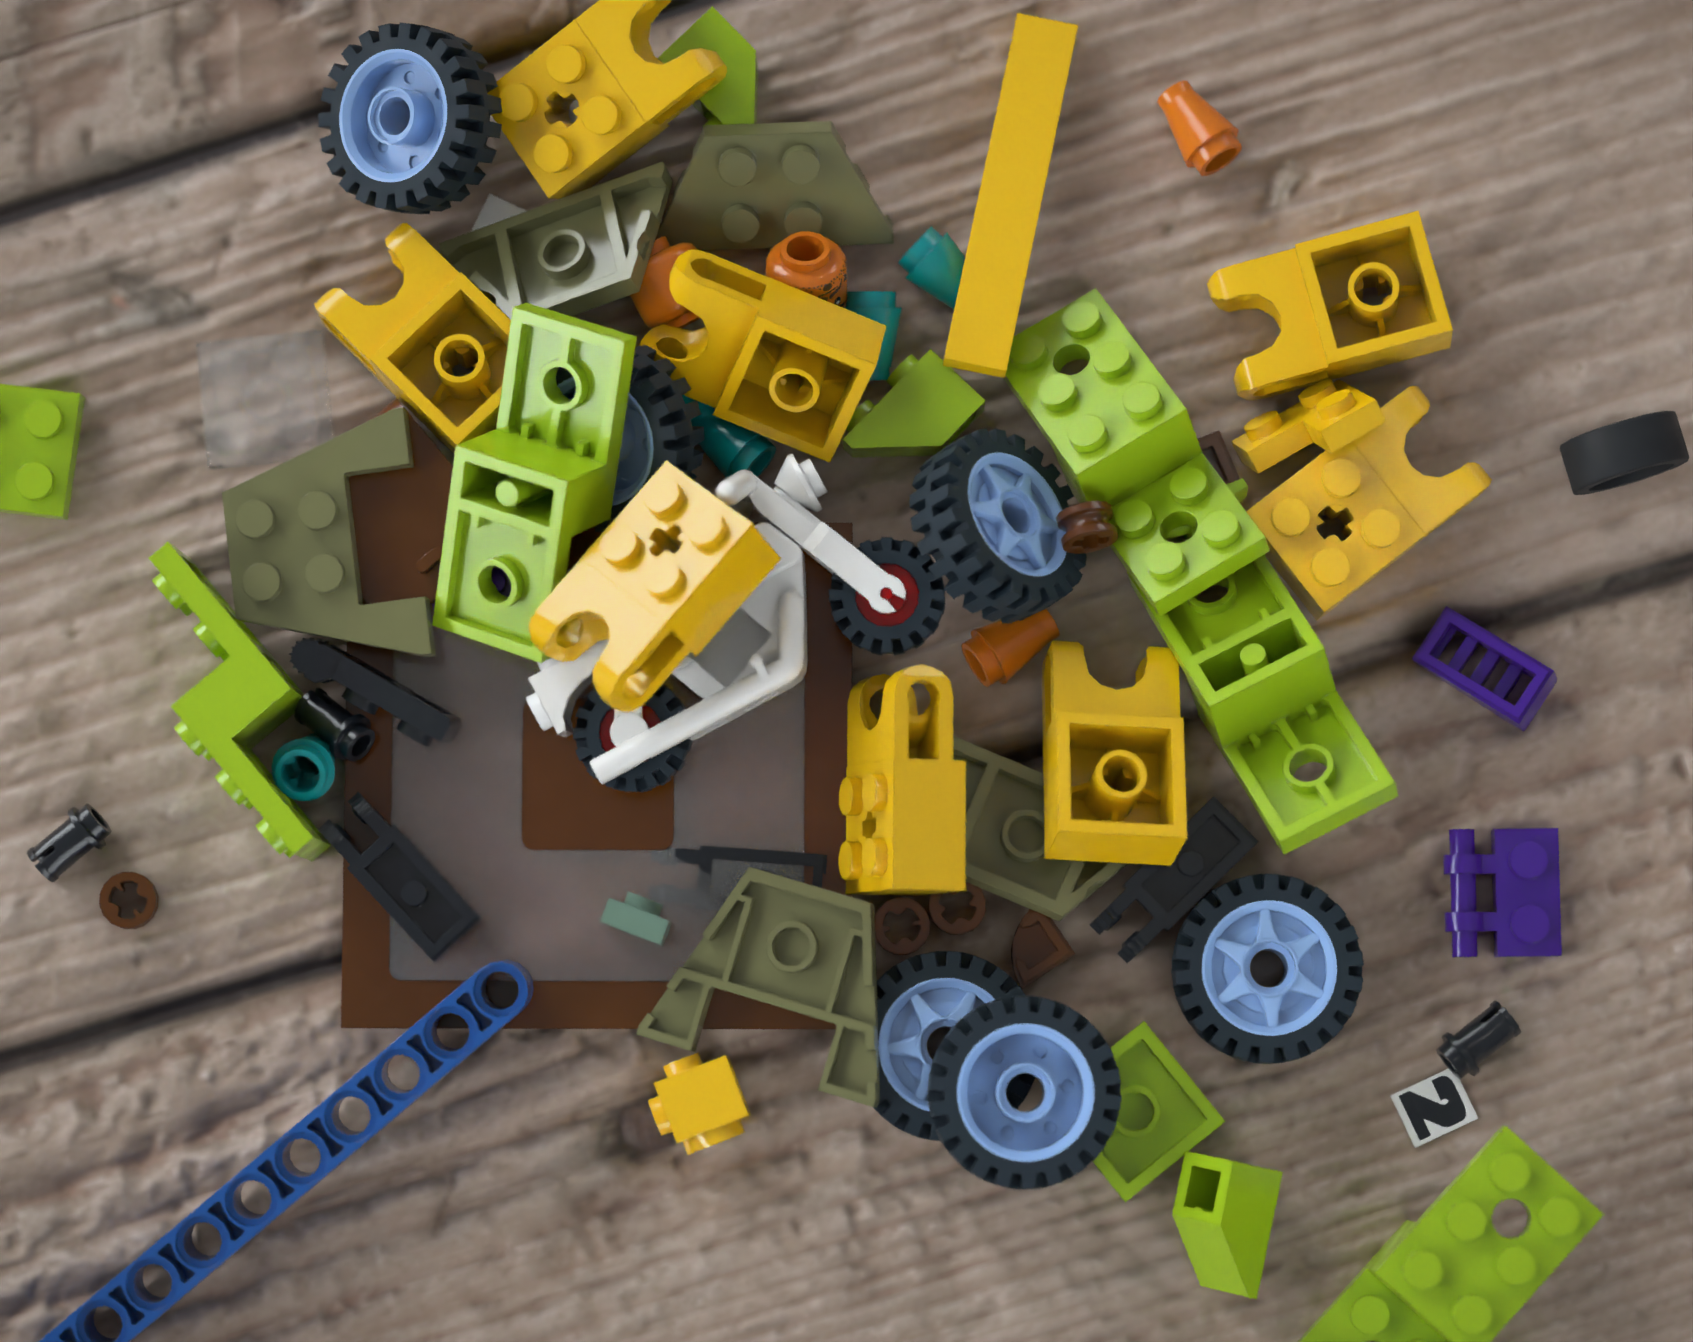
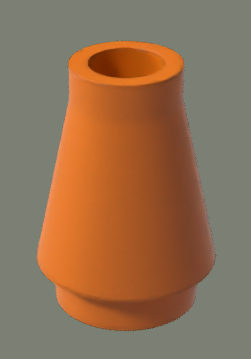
(1199, 129)
(1005, 648)

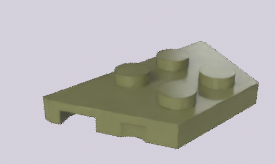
(768, 182)
(571, 249)
(1008, 838)

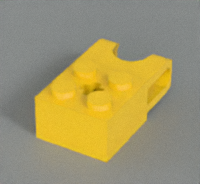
(620, 92)
(1319, 308)
(424, 334)
(768, 353)
(1375, 496)
(653, 587)
(1117, 740)
(903, 790)

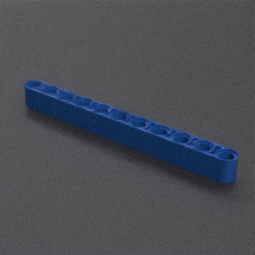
(276, 1171)

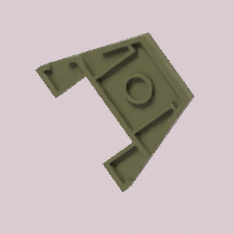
(298, 547)
(791, 951)

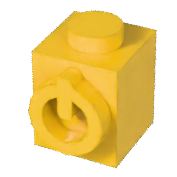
(699, 1102)

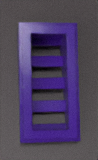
(1532, 698)

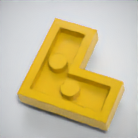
(1326, 415)

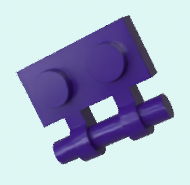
(1523, 889)

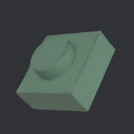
(637, 917)

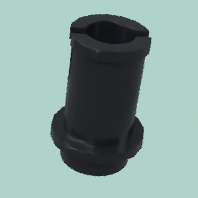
(346, 733)
(70, 842)
(1477, 1040)

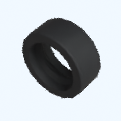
(1624, 452)

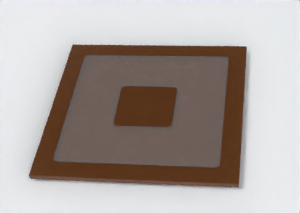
(548, 844)

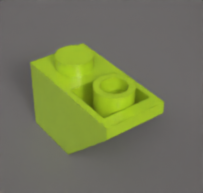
(736, 95)
(919, 413)
(1226, 1220)

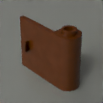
(402, 522)

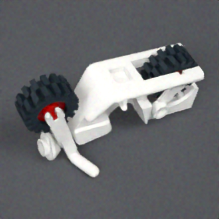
(877, 596)

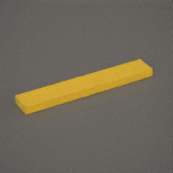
(1010, 196)

